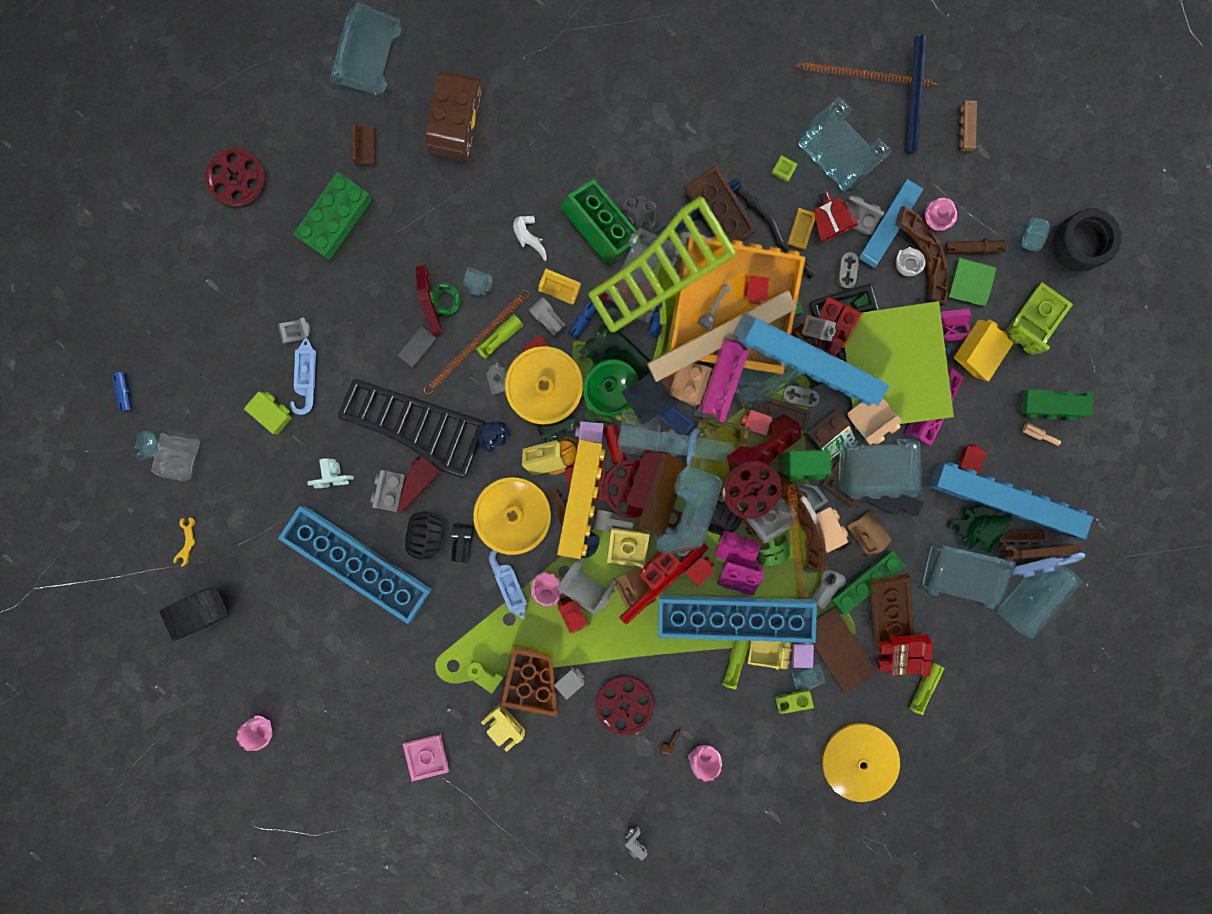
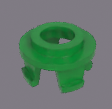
(445, 288)

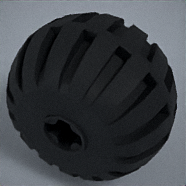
(723, 519)
(423, 535)

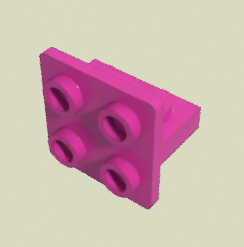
(741, 578)

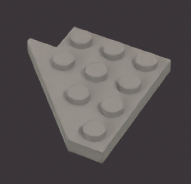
(779, 517)

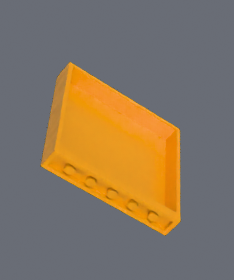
(700, 296)

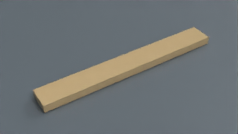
(712, 340)

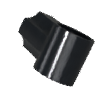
(461, 539)

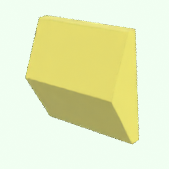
(628, 547)

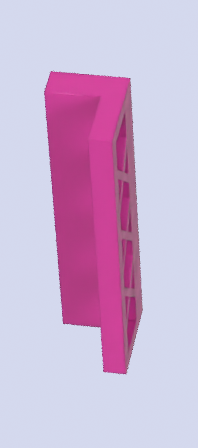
(953, 320)
(724, 379)
(920, 429)

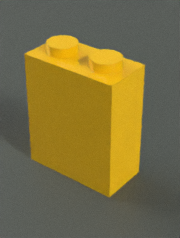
(983, 349)

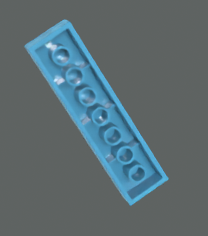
(810, 360)
(1005, 499)
(355, 564)
(737, 618)

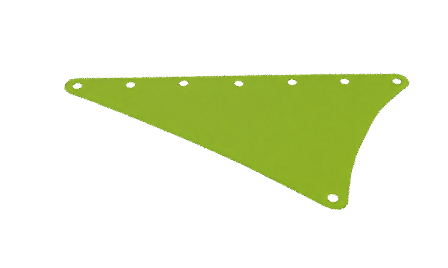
(607, 635)

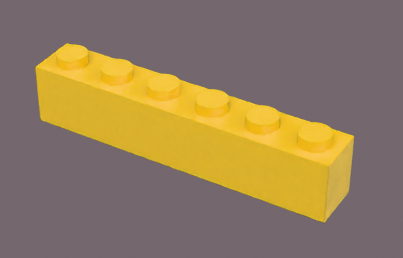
(580, 499)

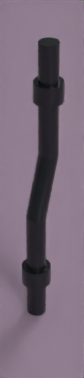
(753, 203)

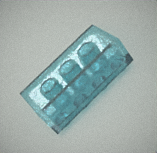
(1038, 599)

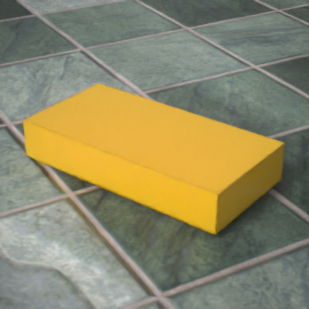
(801, 229)

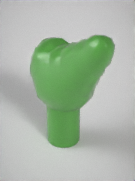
(592, 416)

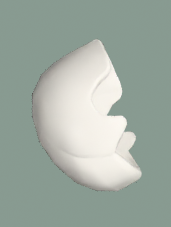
(910, 262)

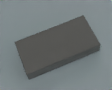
(417, 347)

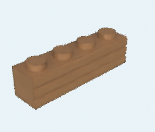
(968, 125)

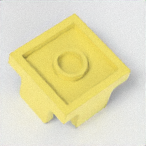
(504, 727)

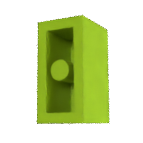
(268, 412)

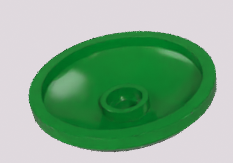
(609, 399)

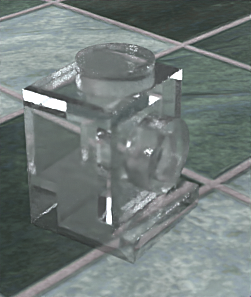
(496, 387)

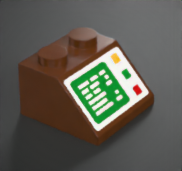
(830, 432)

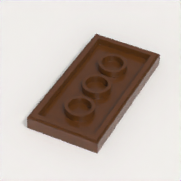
(722, 204)
(661, 495)
(891, 607)
(841, 651)

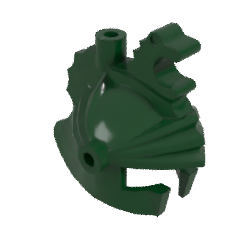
(982, 526)

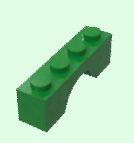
(855, 592)

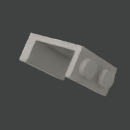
(584, 589)

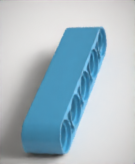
(886, 228)

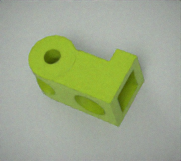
(483, 677)
(794, 701)

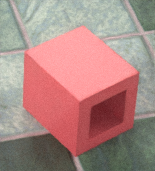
(756, 422)

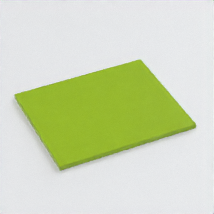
(909, 354)

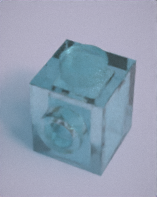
(477, 282)

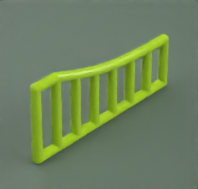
(655, 247)

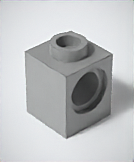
(569, 682)

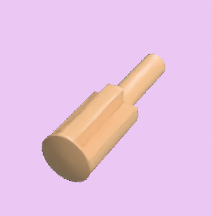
(1039, 433)

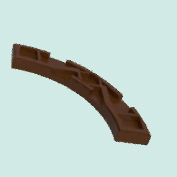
(932, 251)
(809, 523)

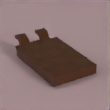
(1038, 551)

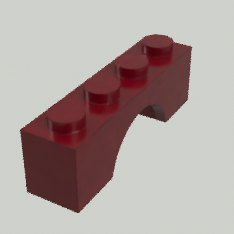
(783, 435)

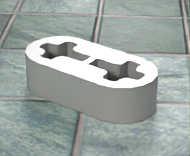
(852, 270)
(801, 392)

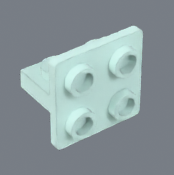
(330, 472)

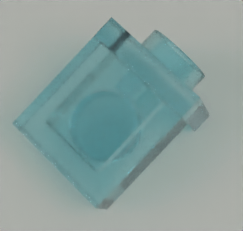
(808, 678)

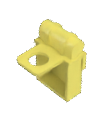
(769, 654)

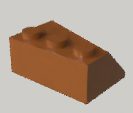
(529, 682)

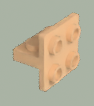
(690, 383)

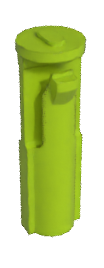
(500, 335)
(736, 662)
(926, 689)

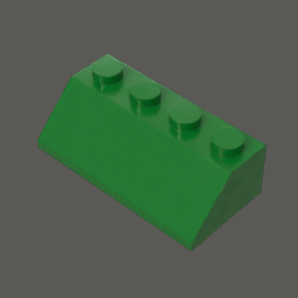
(599, 221)

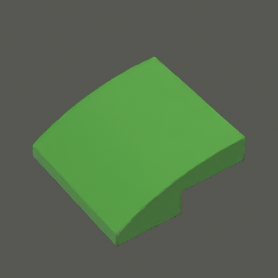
(972, 281)

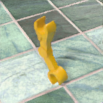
(189, 542)

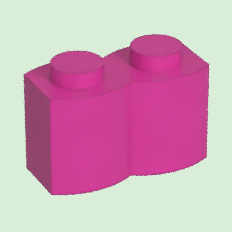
(737, 549)

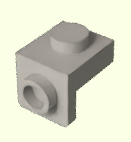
(294, 330)
(635, 848)

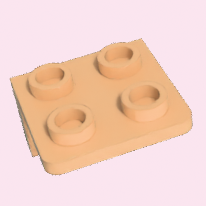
(874, 421)

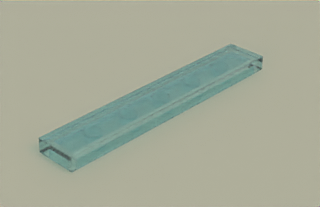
(675, 443)

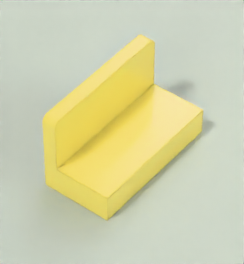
(542, 458)

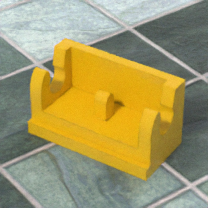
(559, 286)

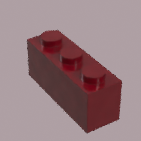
(643, 480)

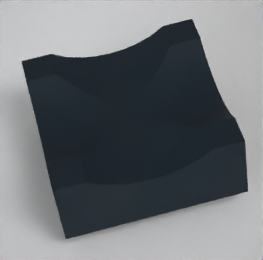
(648, 398)

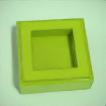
(784, 168)

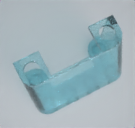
(839, 148)
(880, 469)

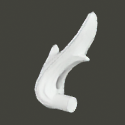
(525, 237)

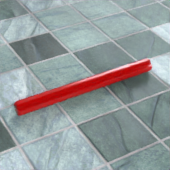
(651, 594)

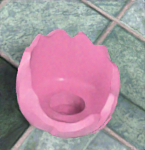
(941, 214)
(545, 589)
(254, 733)
(705, 763)

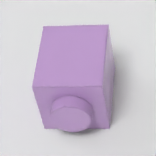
(589, 431)
(802, 655)

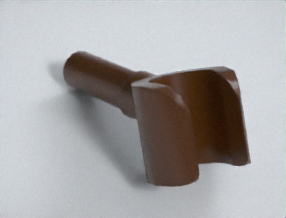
(667, 749)

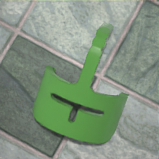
(769, 560)

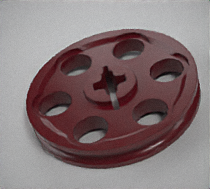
(226, 177)
(621, 484)
(744, 492)
(619, 713)

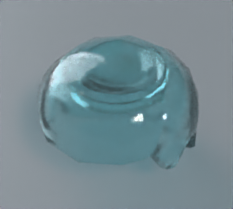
(146, 444)

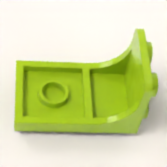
(1038, 319)

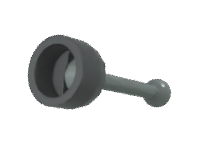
(707, 320)

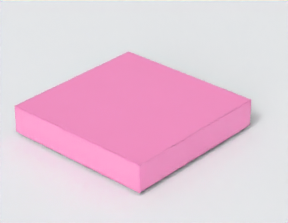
(426, 757)

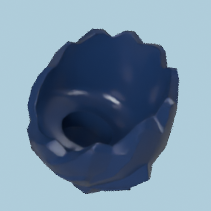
(493, 435)

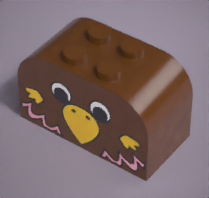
(453, 115)

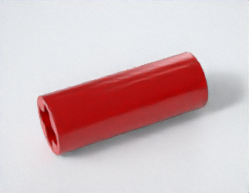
(612, 437)

